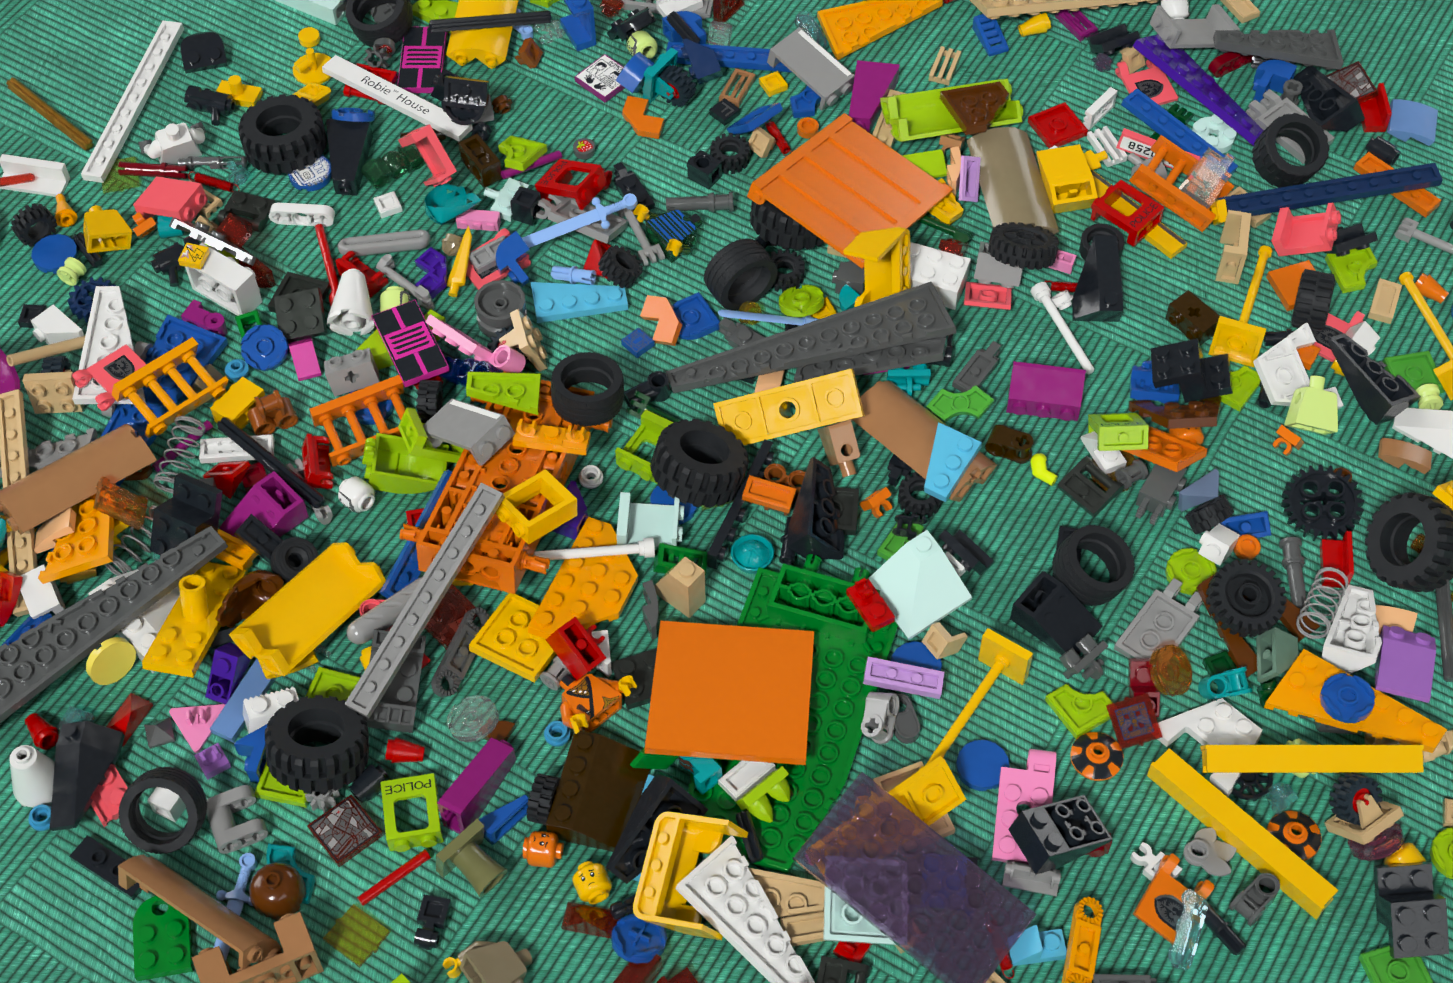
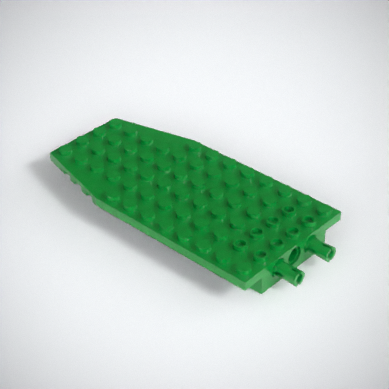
(836, 709)

